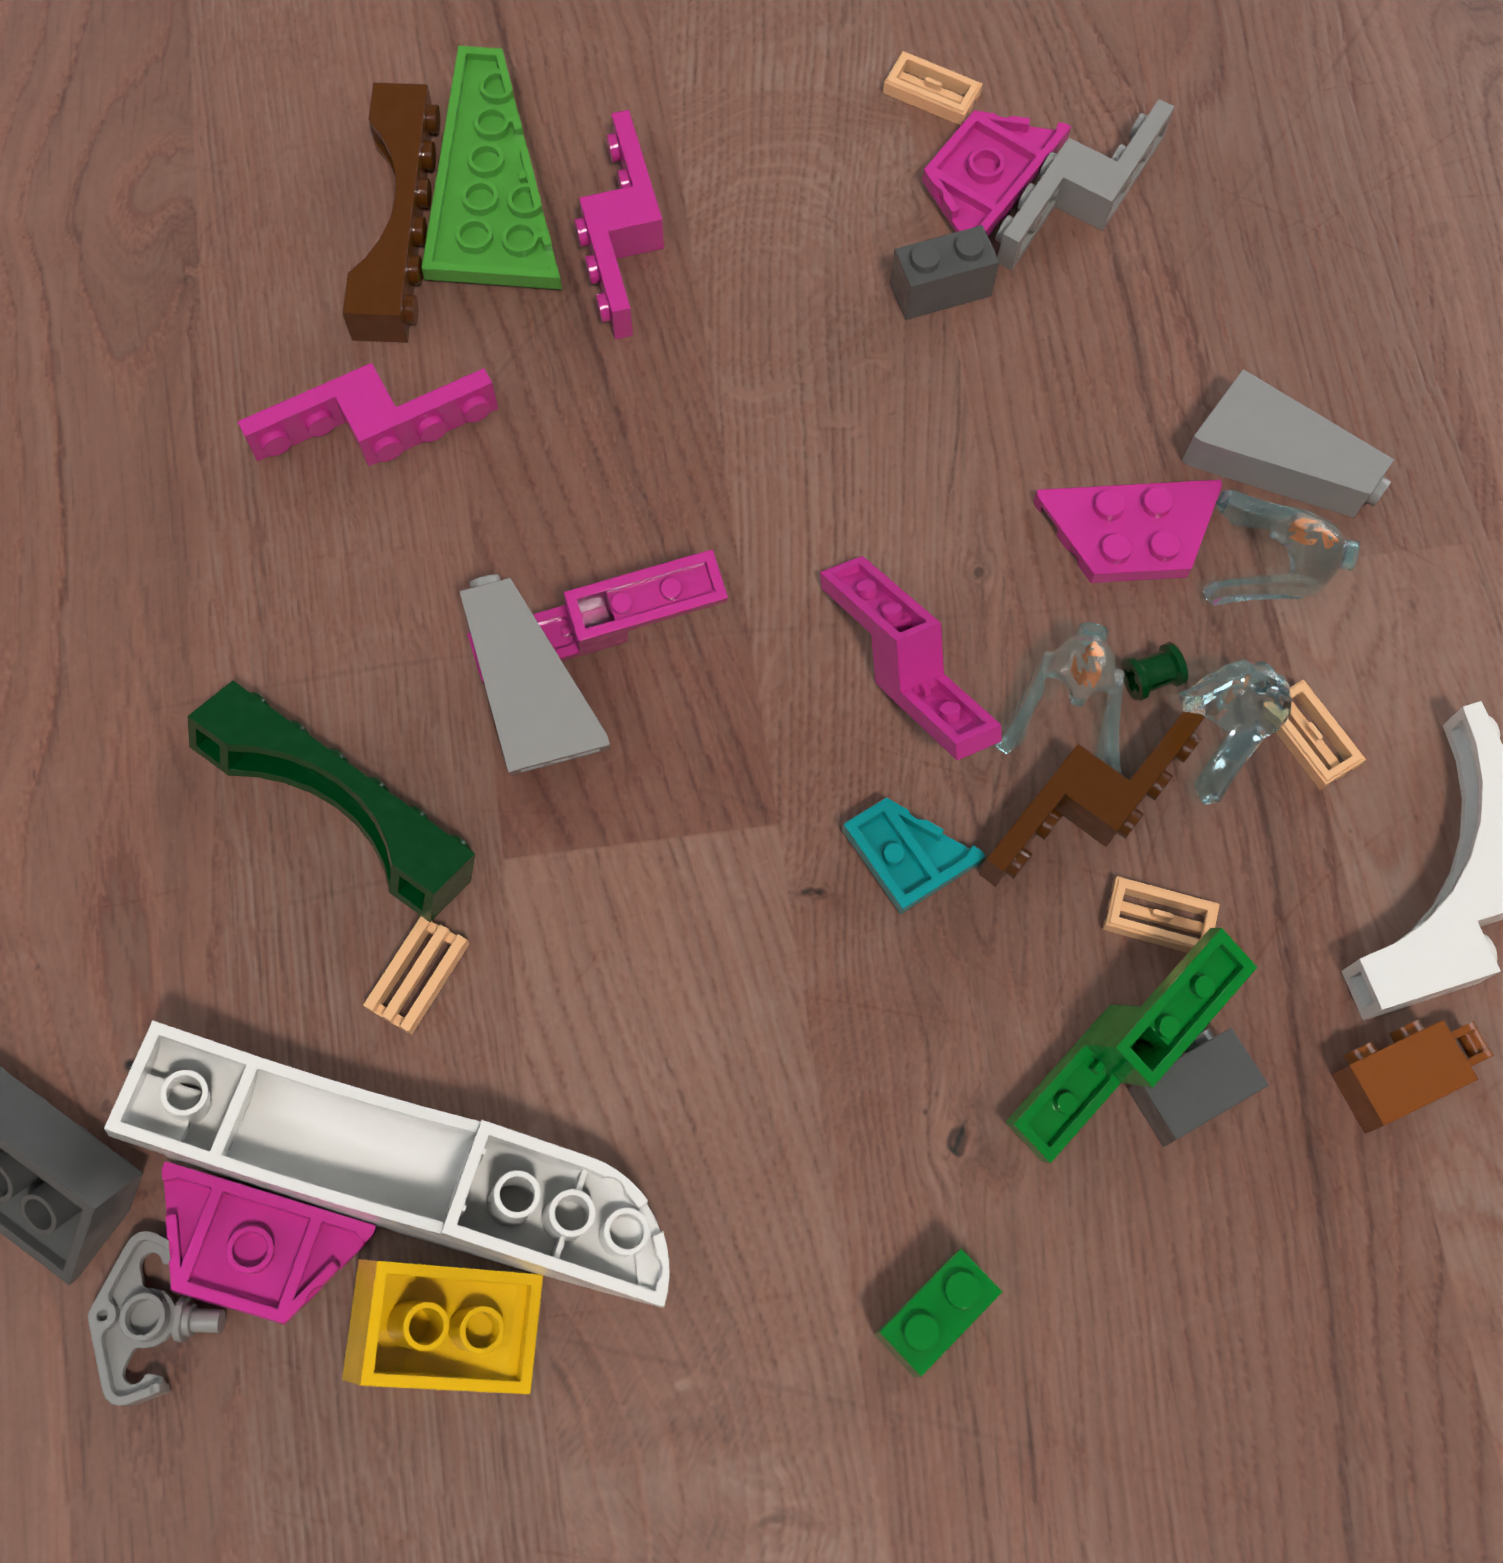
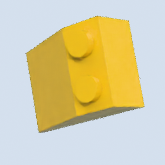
(442, 1328)

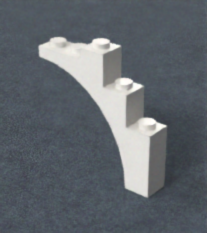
(1447, 943)

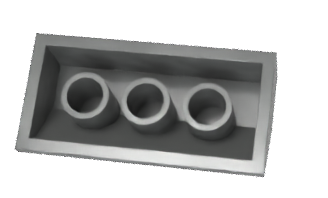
(57, 1183)

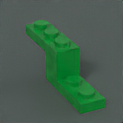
(1132, 1044)

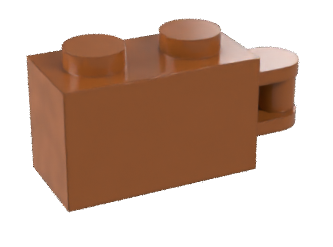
(1410, 1072)

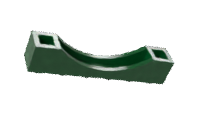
(251, 739)

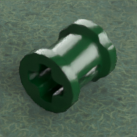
(1154, 671)

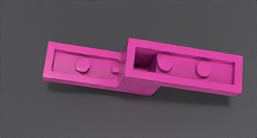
(619, 224)
(370, 415)
(606, 610)
(910, 658)

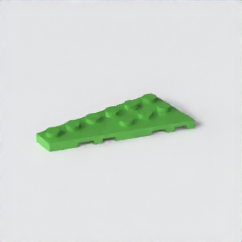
(486, 198)

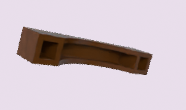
(381, 287)

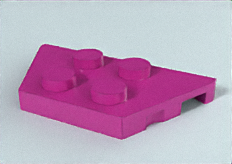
(988, 167)
(1132, 528)
(252, 1245)

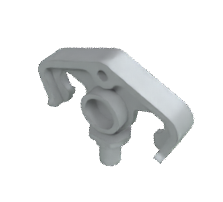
(135, 1317)

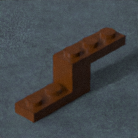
(1092, 798)

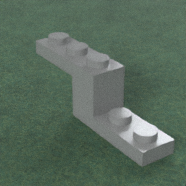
(1082, 184)

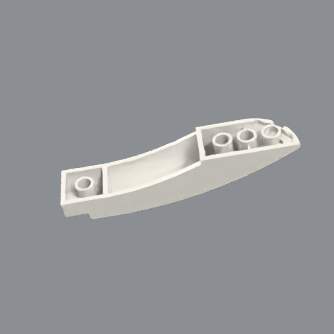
(392, 1164)

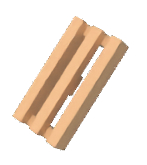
(928, 93)
(1306, 741)
(1151, 934)
(400, 962)

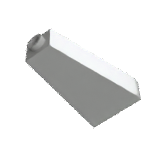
(1287, 450)
(529, 689)

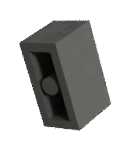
(943, 272)
(1199, 1086)

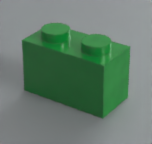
(938, 1313)

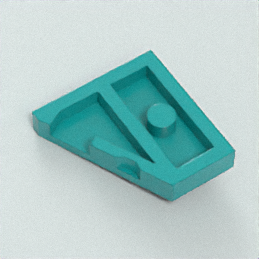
(908, 853)

